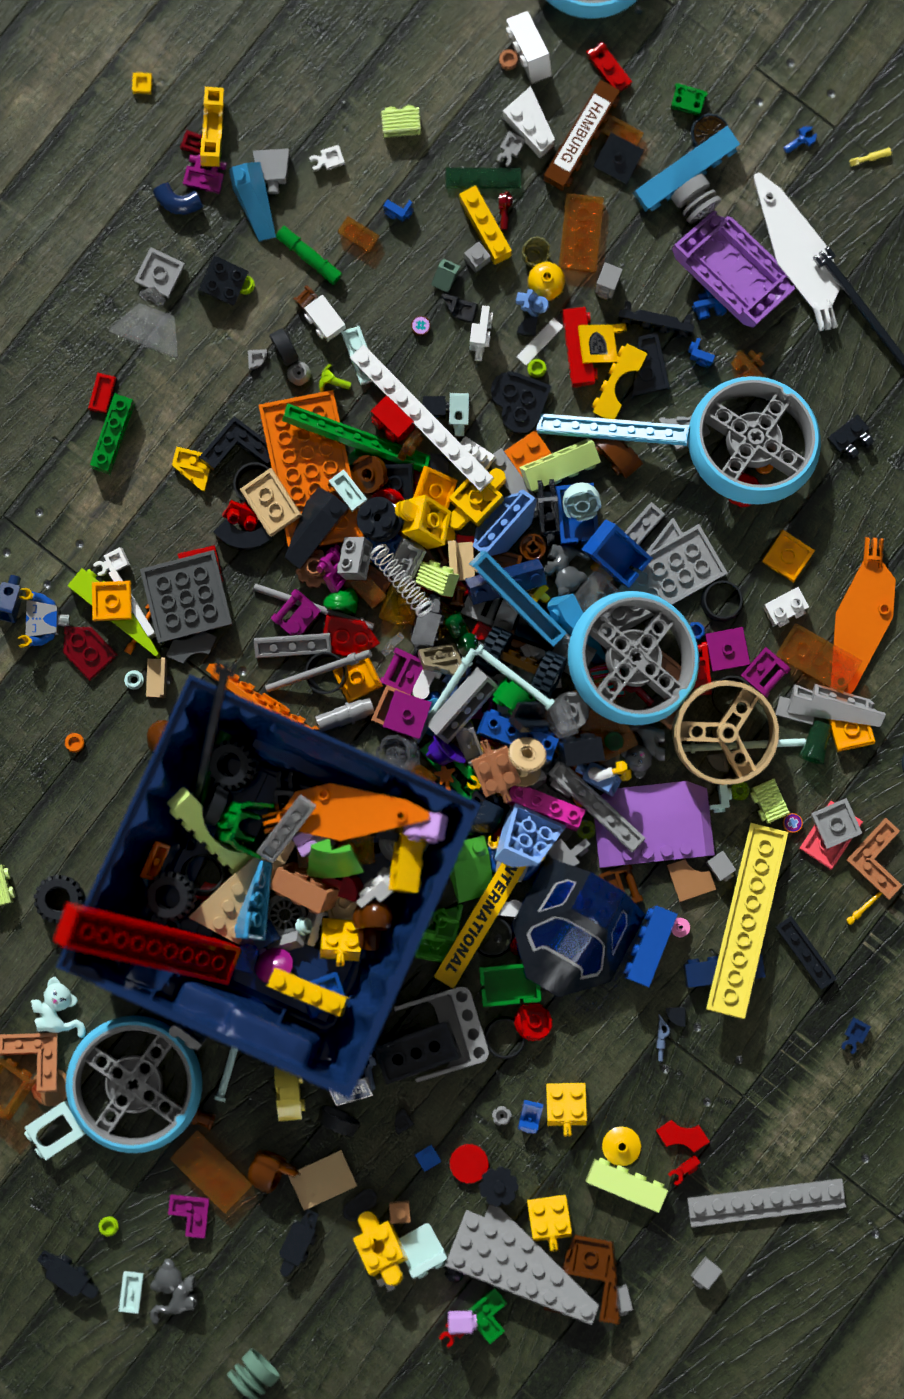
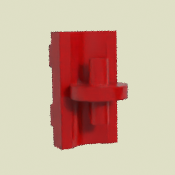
(241, 514)

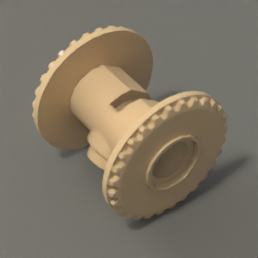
(528, 758)

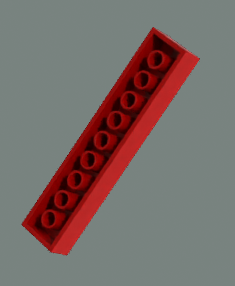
(146, 944)

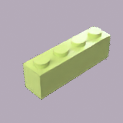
(560, 464)
(627, 1185)

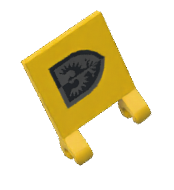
(599, 343)

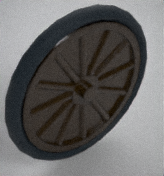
(706, 127)

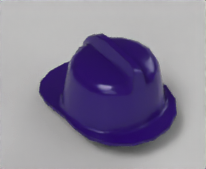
(444, 753)

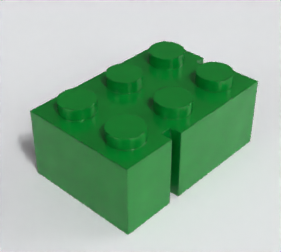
(507, 986)

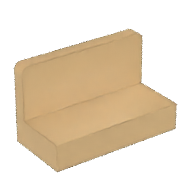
(459, 558)
(156, 678)

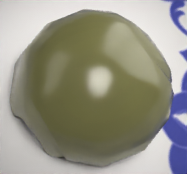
(535, 251)

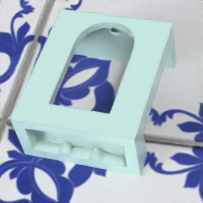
(35, 1126)

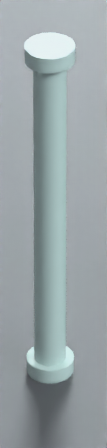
(514, 677)
(226, 1075)

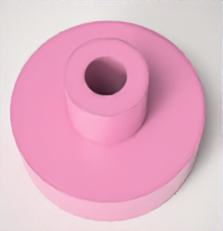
(676, 931)

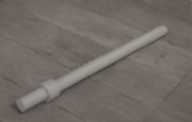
(351, 659)

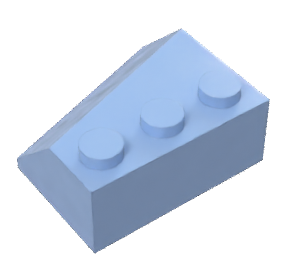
(526, 837)

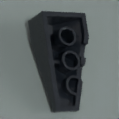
(317, 521)

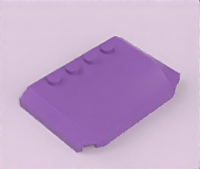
(733, 268)
(668, 815)

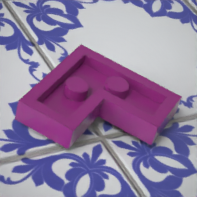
(194, 1209)

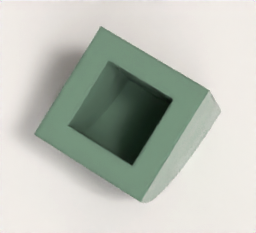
(445, 275)

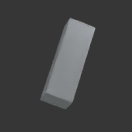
(289, 941)

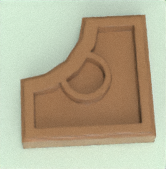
(689, 882)

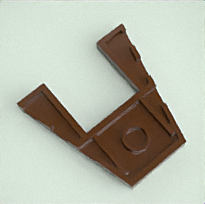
(595, 1260)

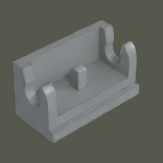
(410, 556)
(469, 743)

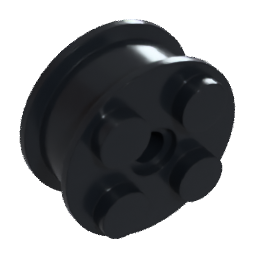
(378, 519)

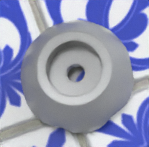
(303, 377)

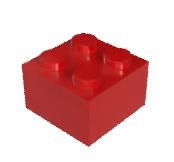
(392, 420)

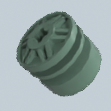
(250, 1378)

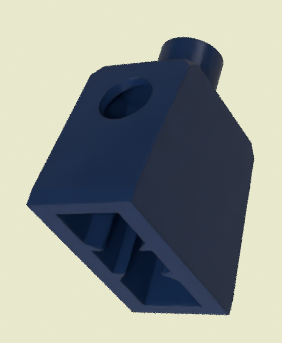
(10, 599)

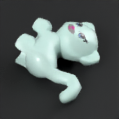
(56, 998)

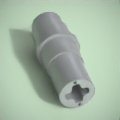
(345, 714)

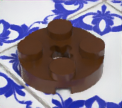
(379, 474)

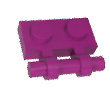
(204, 179)
(332, 578)

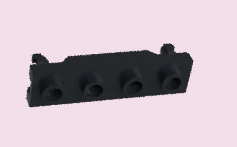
(657, 321)

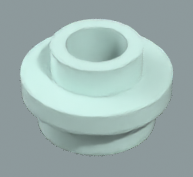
(129, 675)
(304, 926)

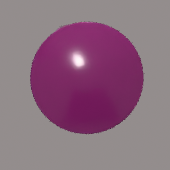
(273, 959)

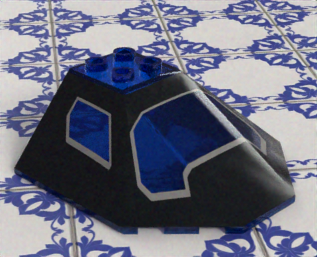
(573, 929)

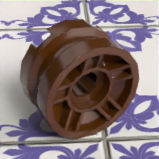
(532, 539)

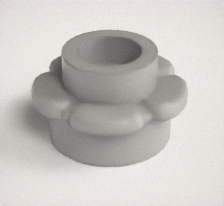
(496, 1115)

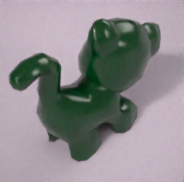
(461, 633)

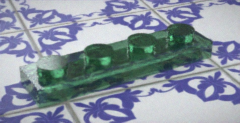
(483, 178)

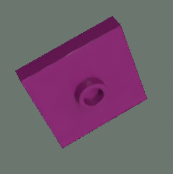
(727, 649)
(407, 714)

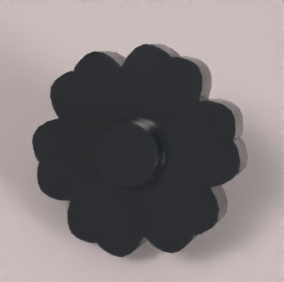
(498, 1186)

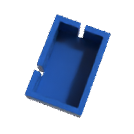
(570, 529)
(616, 553)

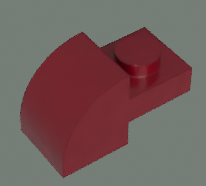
(348, 886)

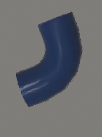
(175, 203)

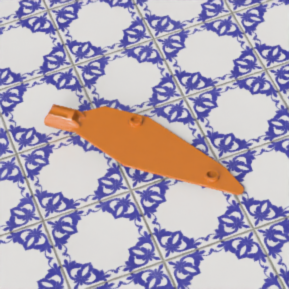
(865, 609)
(350, 812)

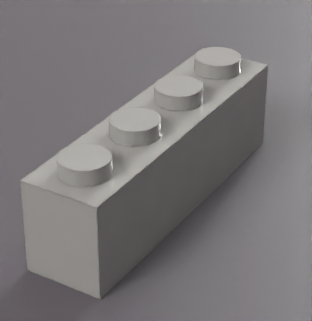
(462, 705)

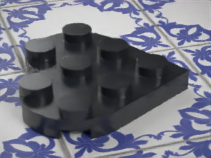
(520, 399)

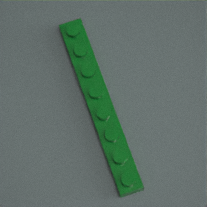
(351, 436)

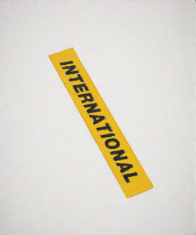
(478, 924)

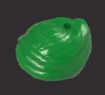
(343, 601)

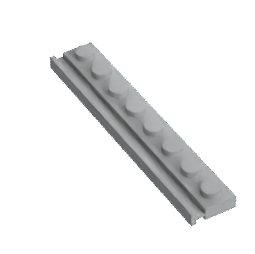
(766, 1202)

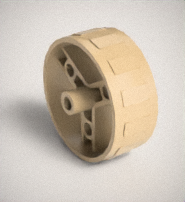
(746, 769)

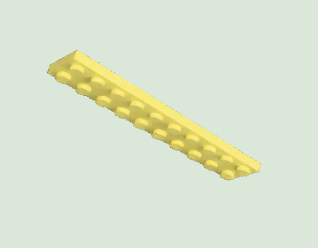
(747, 921)

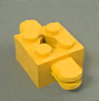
(476, 505)
(425, 521)
(380, 1248)

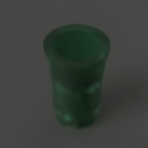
(816, 743)

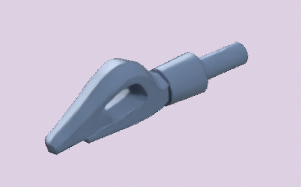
(661, 1037)

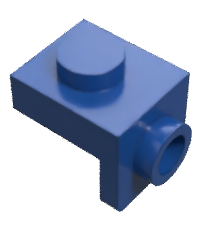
(394, 211)
(702, 357)
(530, 1116)

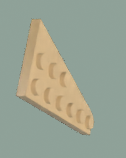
(224, 905)

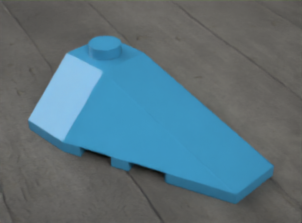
(251, 193)
(566, 613)
(253, 915)

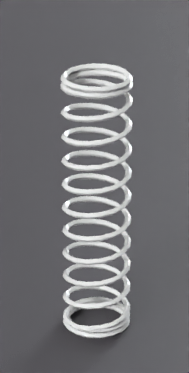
(381, 554)

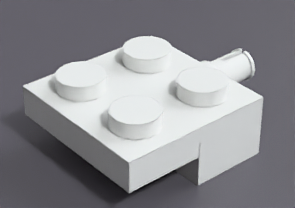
(479, 335)
(376, 887)

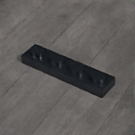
(805, 952)

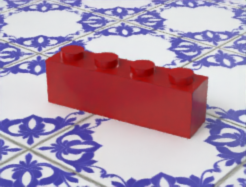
(580, 373)

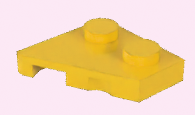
(190, 466)

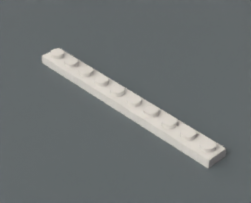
(422, 418)

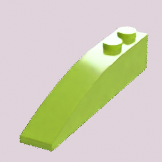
(82, 586)

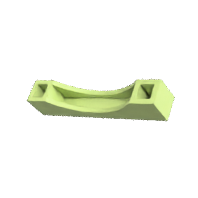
(186, 807)

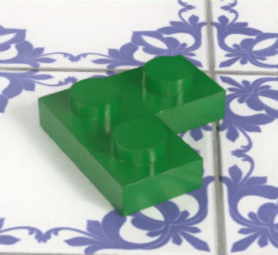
(484, 1312)

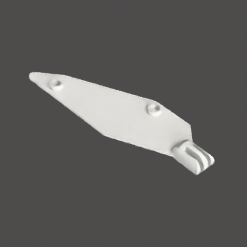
(794, 249)

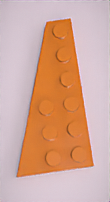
(247, 692)

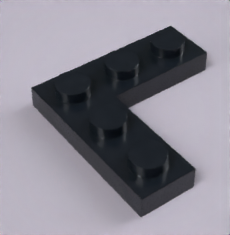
(235, 433)

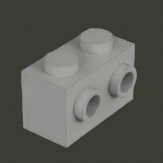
(354, 558)

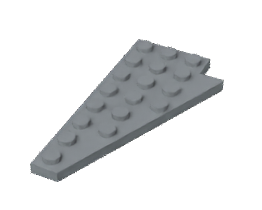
(678, 569)
(507, 1258)

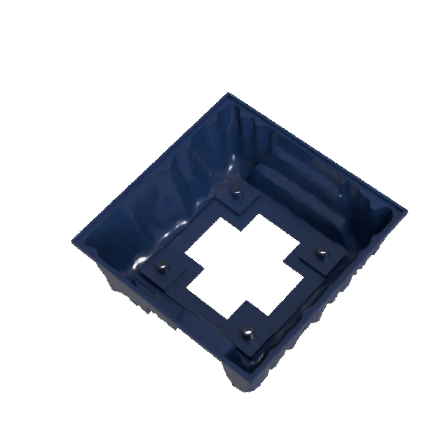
(247, 1011)

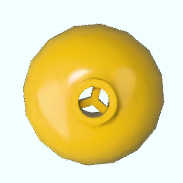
(547, 288)

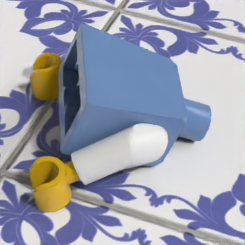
(602, 778)

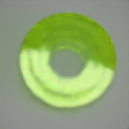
(744, 795)
(592, 829)

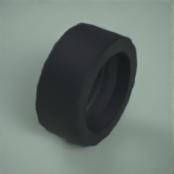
(284, 347)

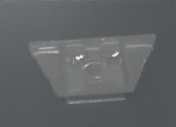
(148, 328)

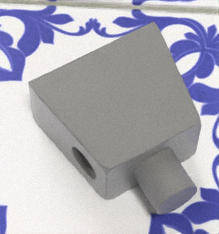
(274, 167)

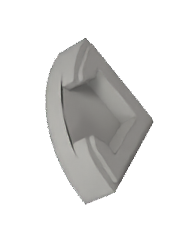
(256, 358)

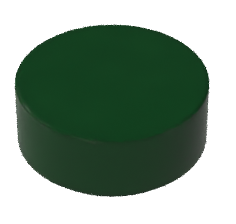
(614, 740)

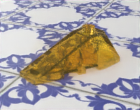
(399, 612)

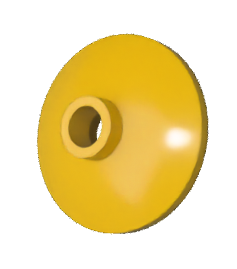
(614, 1138)

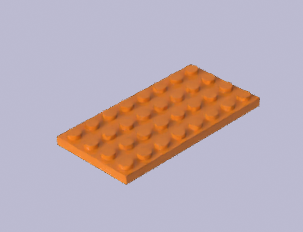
(307, 459)

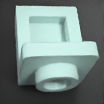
(724, 797)

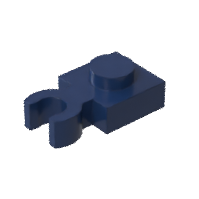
(856, 1032)

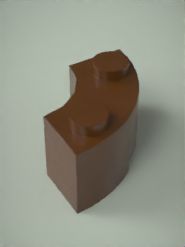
(621, 456)

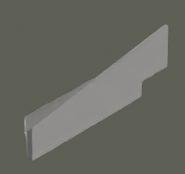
(830, 704)

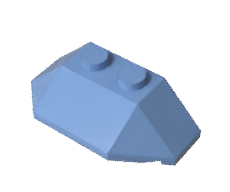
(505, 524)

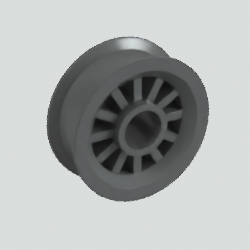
(275, 900)

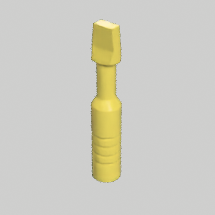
(872, 156)

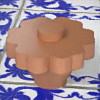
(309, 573)

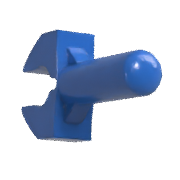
(801, 140)

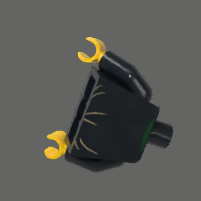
(489, 814)

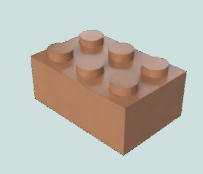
(302, 889)

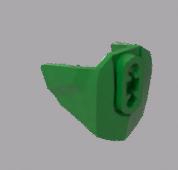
(227, 826)

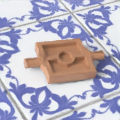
(495, 771)

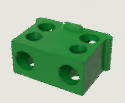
(689, 97)

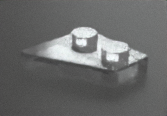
(561, 718)

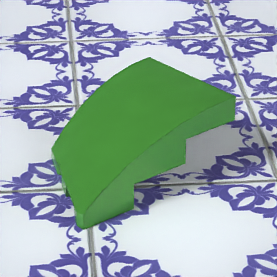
(331, 862)
(440, 934)

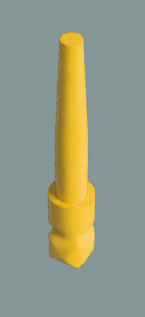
(857, 914)

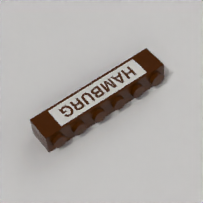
(581, 135)

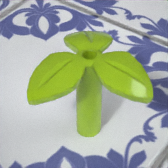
(328, 377)

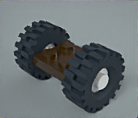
(546, 673)

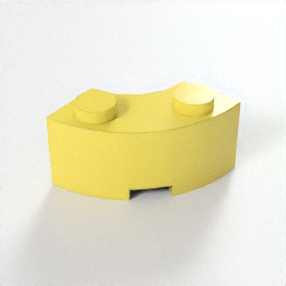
(288, 1095)

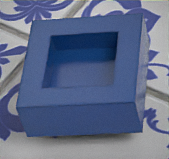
(428, 1158)

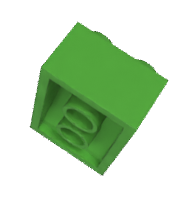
(471, 870)

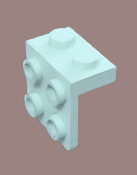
(422, 1251)

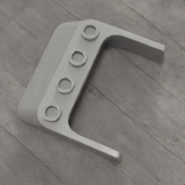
(460, 1010)

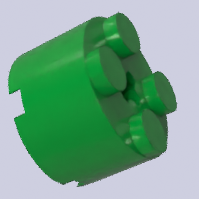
(510, 694)

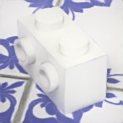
(324, 318)
(785, 607)

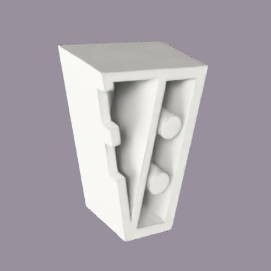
(529, 46)
(529, 122)

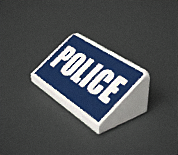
(361, 1091)

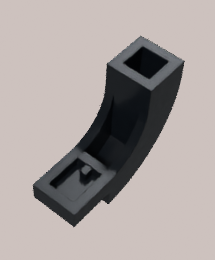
(240, 539)

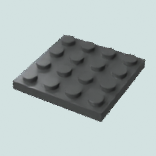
(186, 596)

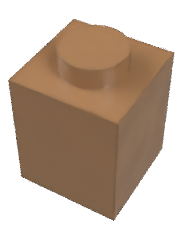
(399, 1212)

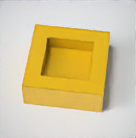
(142, 83)

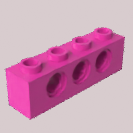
(547, 806)

